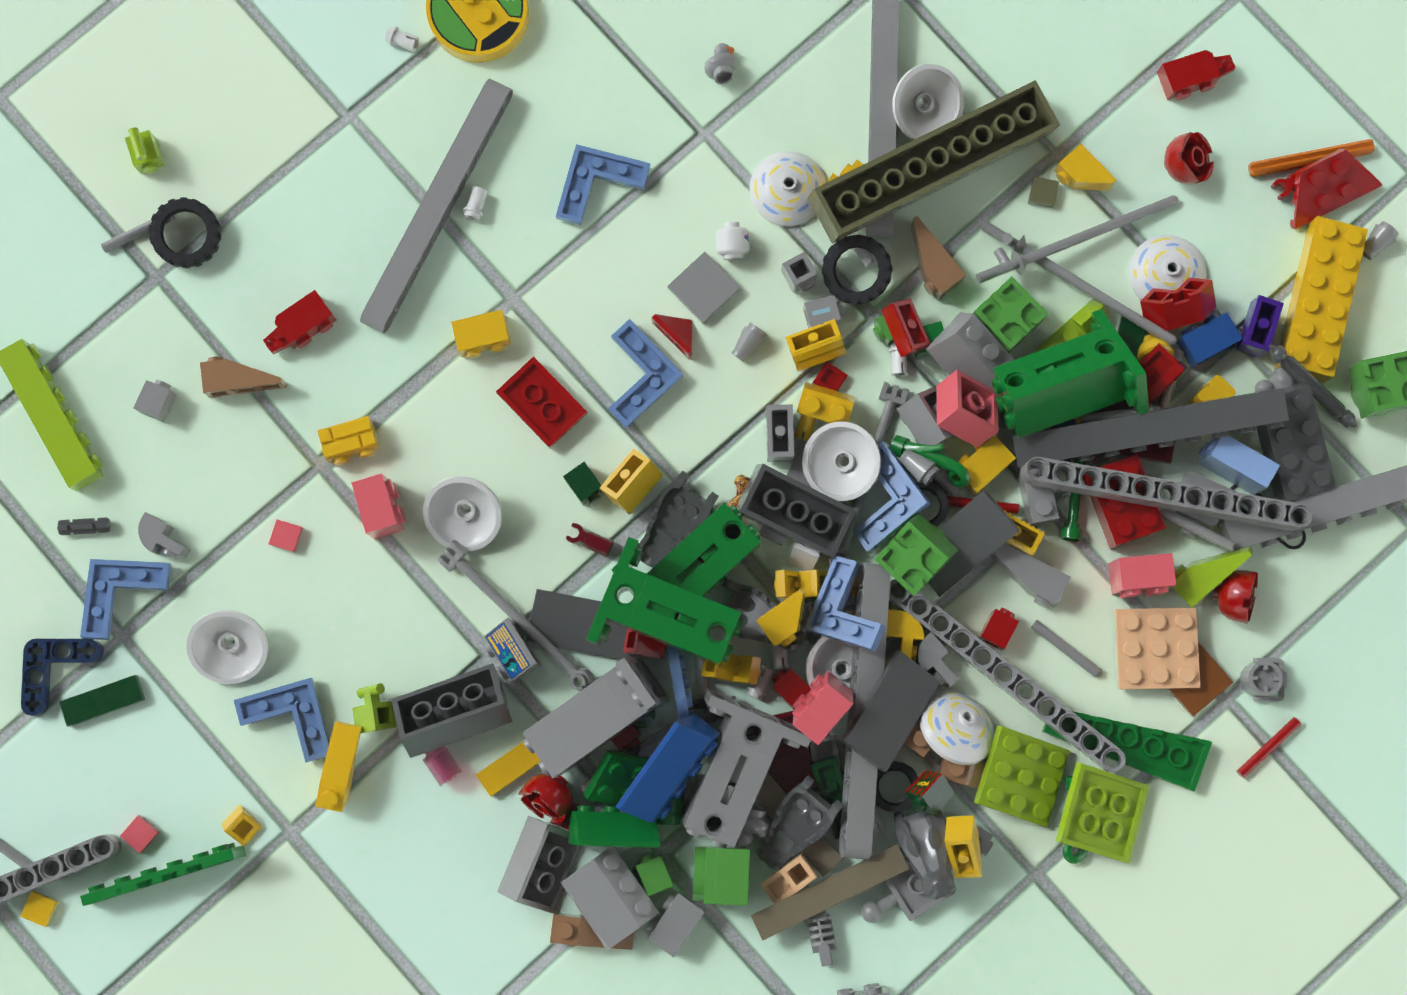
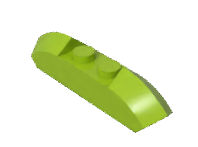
(1076, 326)

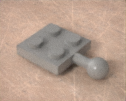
(907, 892)

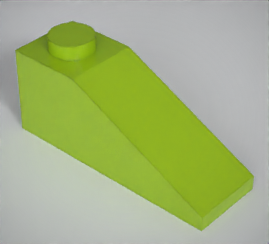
(1205, 574)

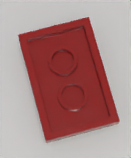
(541, 402)

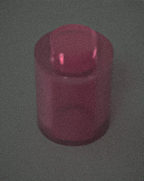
(442, 765)

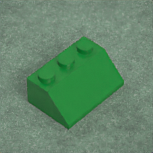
(610, 828)

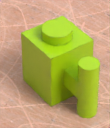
(144, 151)
(374, 715)

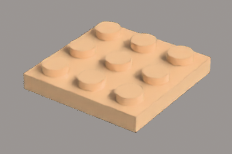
(1157, 648)

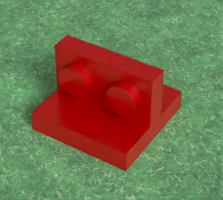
(1160, 371)

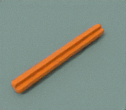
(1305, 158)

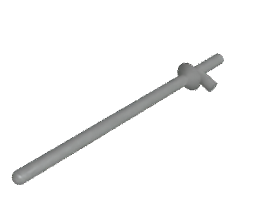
(1020, 246)
(1018, 262)

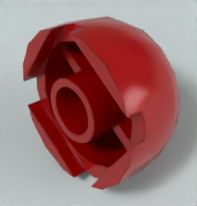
(1188, 158)
(1237, 596)
(548, 797)

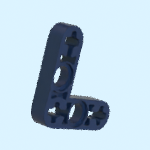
(50, 656)

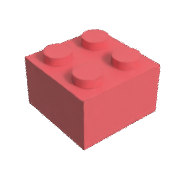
(967, 408)
(378, 506)
(1142, 574)
(822, 706)

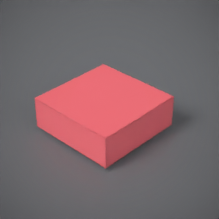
(285, 535)
(139, 834)

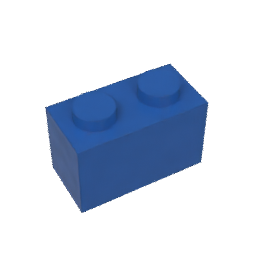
(1209, 339)

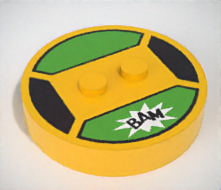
(478, 28)

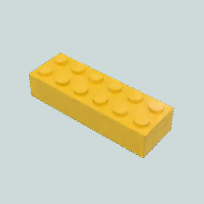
(1323, 295)

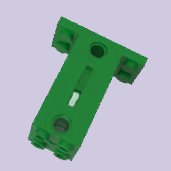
(1070, 380)
(708, 554)
(663, 612)

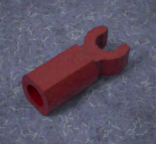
(591, 541)

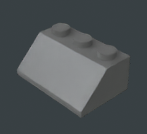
(968, 348)
(539, 865)
(609, 897)

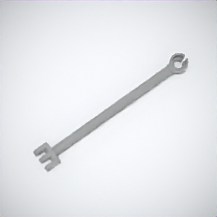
(891, 401)
(454, 558)

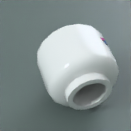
(732, 241)

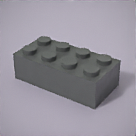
(1298, 448)
(795, 510)
(451, 710)

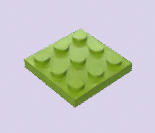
(1022, 776)
(1102, 813)

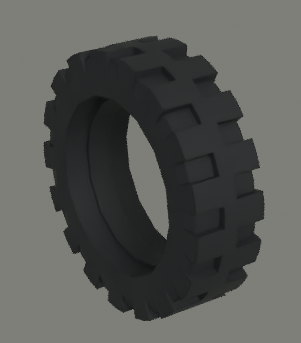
(170, 209)
(830, 276)

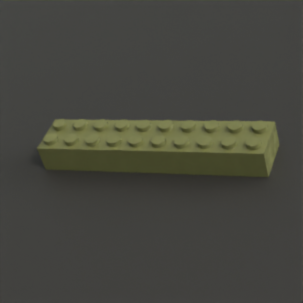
(933, 161)

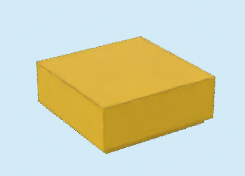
(39, 908)

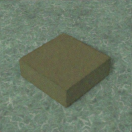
(1043, 192)

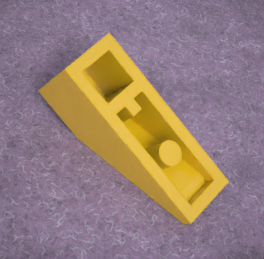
(339, 767)

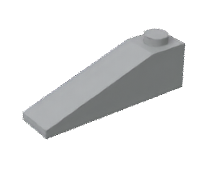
(1032, 575)

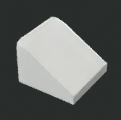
(803, 557)

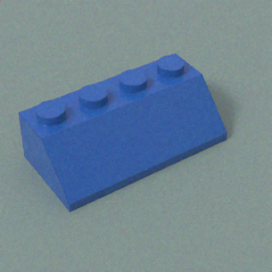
(669, 769)

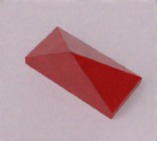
(676, 330)

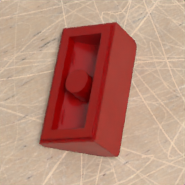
(905, 327)

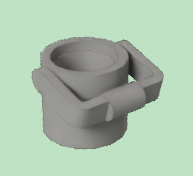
(1264, 679)

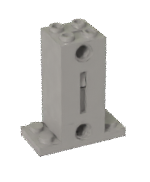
(595, 716)
(735, 768)

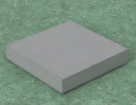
(703, 287)

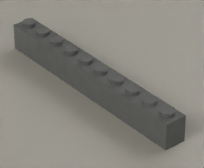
(1154, 427)

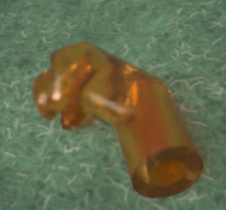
(741, 482)

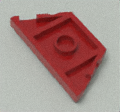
(1329, 185)

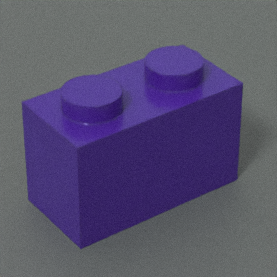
(1259, 326)

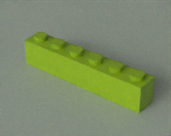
(49, 414)

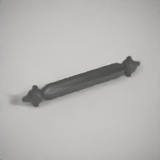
(1319, 391)

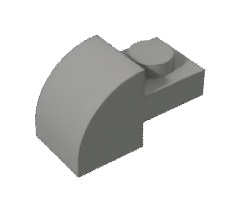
(155, 535)
(929, 655)

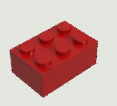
(1122, 520)

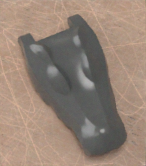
(673, 519)
(753, 605)
(798, 823)
(923, 845)

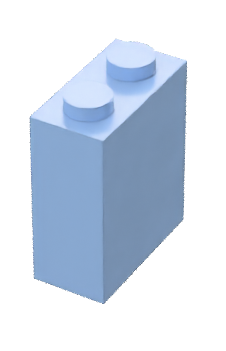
(1238, 464)

